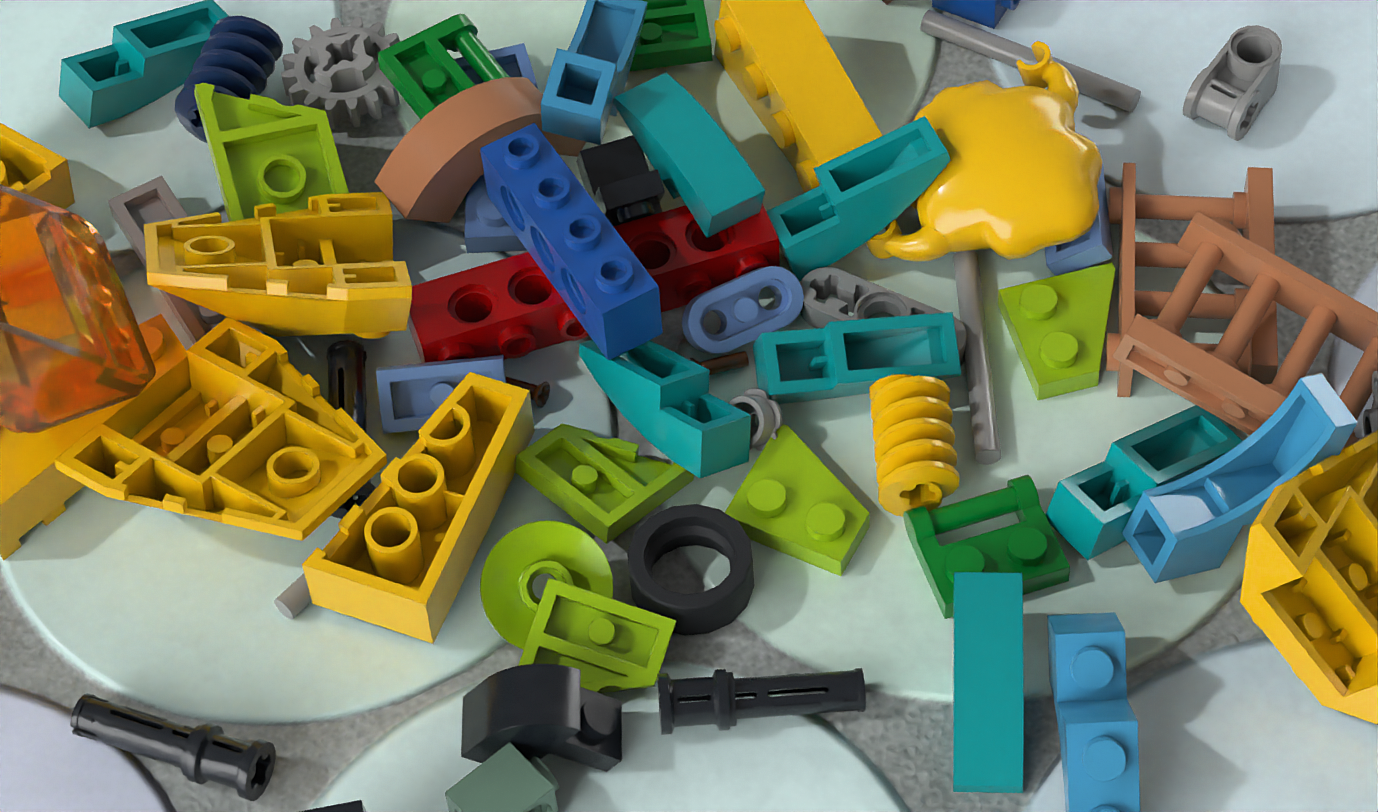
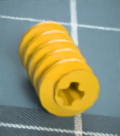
(913, 442)

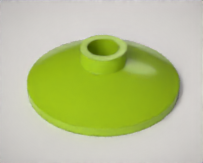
(527, 553)

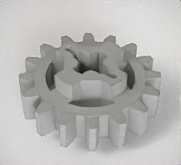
(343, 70)

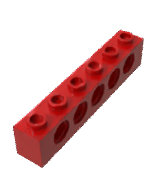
(517, 310)

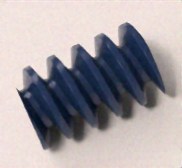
(233, 59)

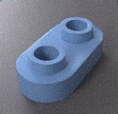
(740, 309)

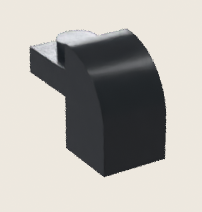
(620, 180)
(541, 714)

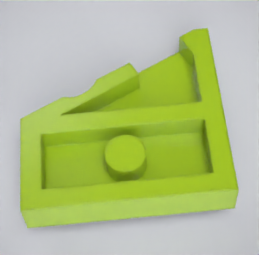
(1060, 328)
(598, 478)
(799, 506)
(604, 638)

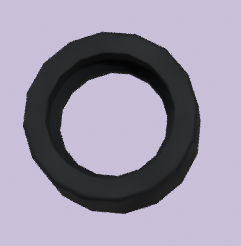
(690, 527)

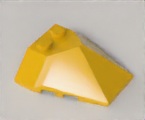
(289, 270)
(239, 446)
(1316, 577)

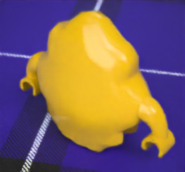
(1013, 173)

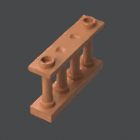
(1245, 210)
(1213, 377)

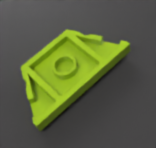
(268, 152)

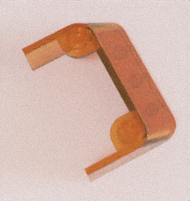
(62, 319)

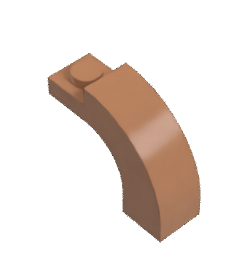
(442, 152)

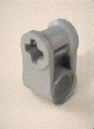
(1237, 81)

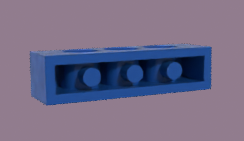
(572, 241)

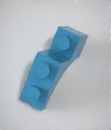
(592, 70)
(1196, 519)
(1093, 712)

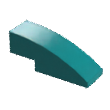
(140, 66)
(691, 153)
(857, 196)
(853, 355)
(672, 406)
(1097, 502)
(988, 682)

